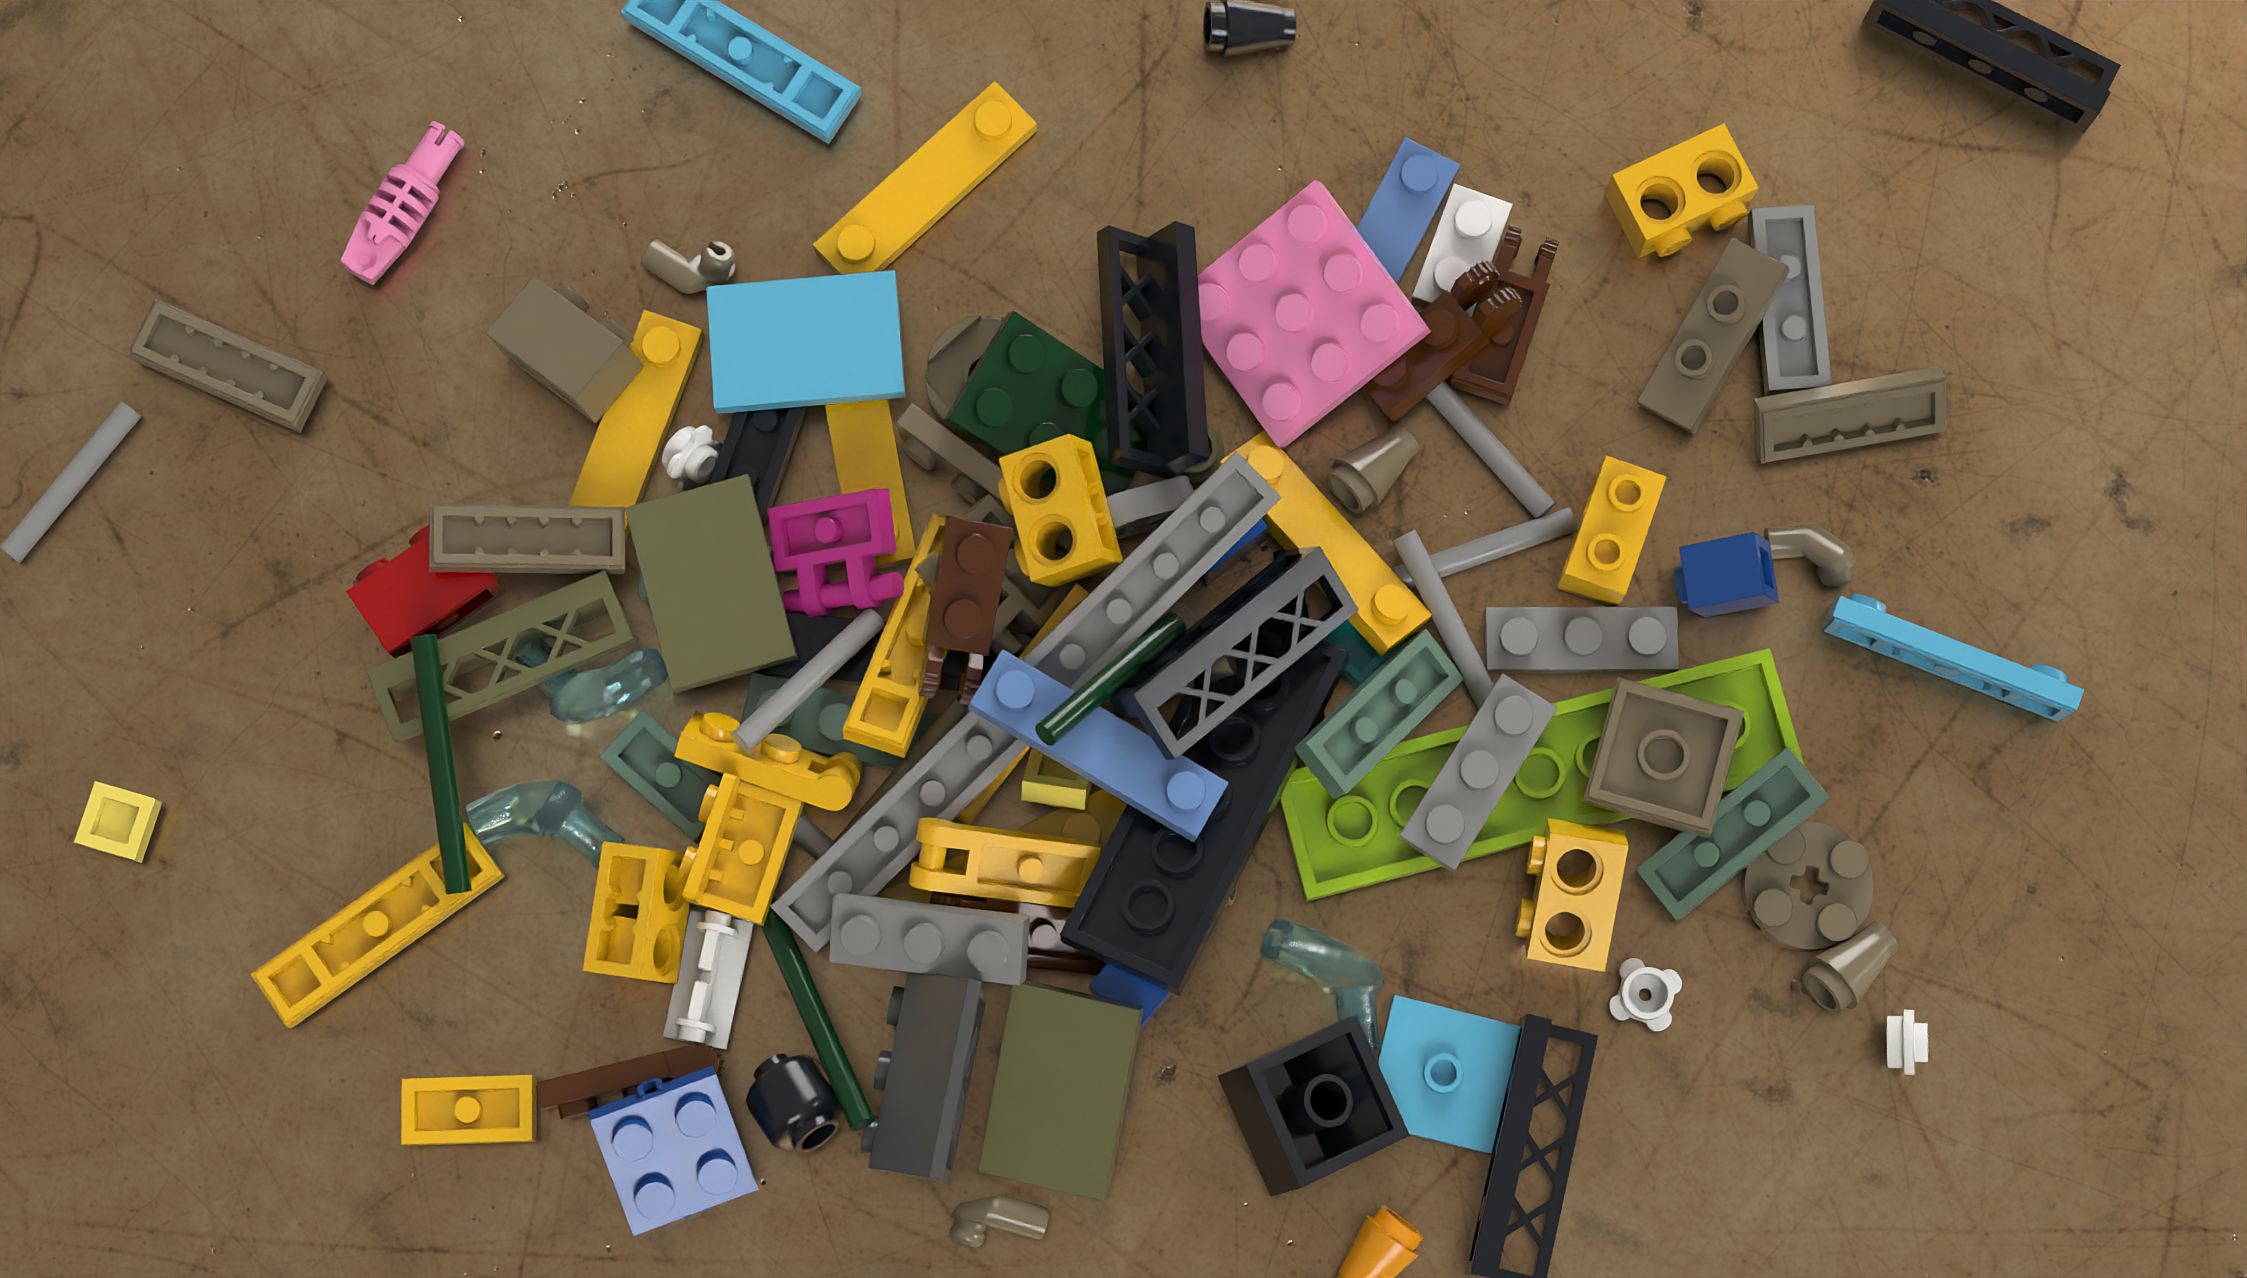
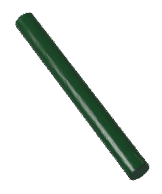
(441, 764)
(817, 1021)

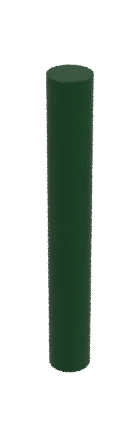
(1110, 679)

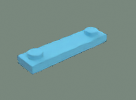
(750, 60)
(2035, 689)

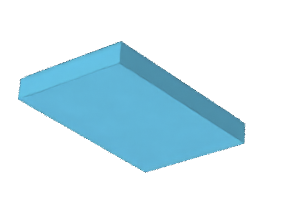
(805, 342)

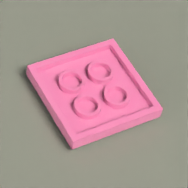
(1303, 314)

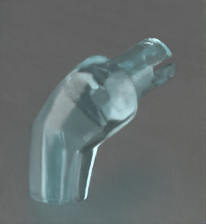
(599, 692)
(540, 810)
(1333, 966)

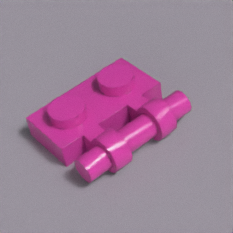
(834, 531)

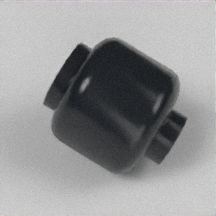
(794, 1103)

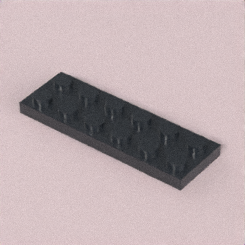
(1162, 894)

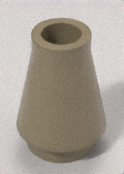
(1370, 470)
(1847, 970)

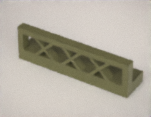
(496, 642)

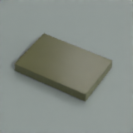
(711, 583)
(1060, 1089)

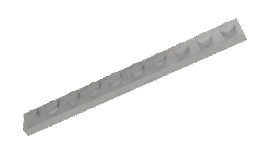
(1071, 654)

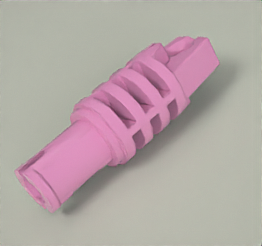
(400, 205)

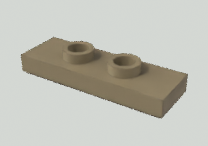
(1713, 335)
(227, 365)
(1850, 414)
(526, 539)

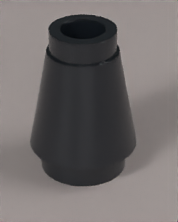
(1246, 26)

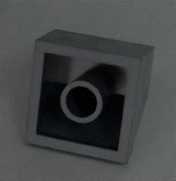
(1313, 1106)

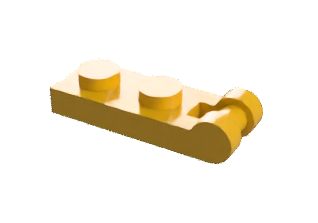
(774, 763)
(1003, 863)

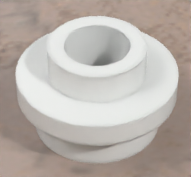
(1906, 1042)

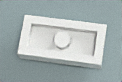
(1464, 237)

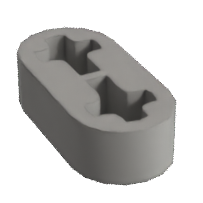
(1147, 506)

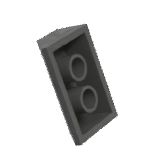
(925, 1076)

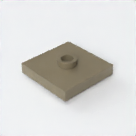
(1663, 757)

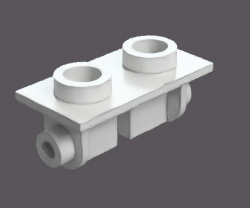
(708, 979)

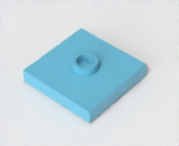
(1447, 1071)

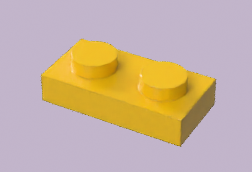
(469, 1110)

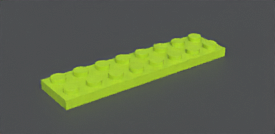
(1355, 836)

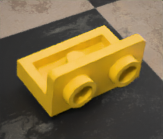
(740, 849)

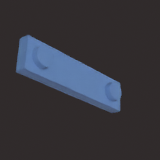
(1406, 205)
(1100, 748)

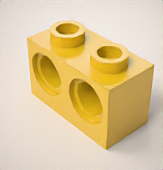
(1673, 180)
(1074, 504)
(1611, 532)
(1588, 895)
(637, 914)

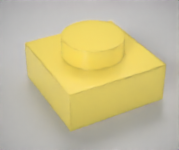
(1053, 783)
(118, 822)

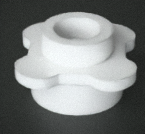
(691, 456)
(1661, 985)

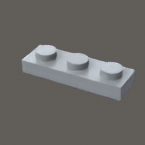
(1795, 323)
(1581, 640)
(1477, 773)
(929, 938)

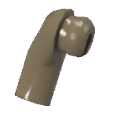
(690, 273)
(1817, 545)
(998, 1213)

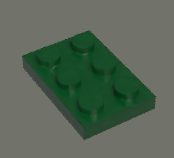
(1036, 391)

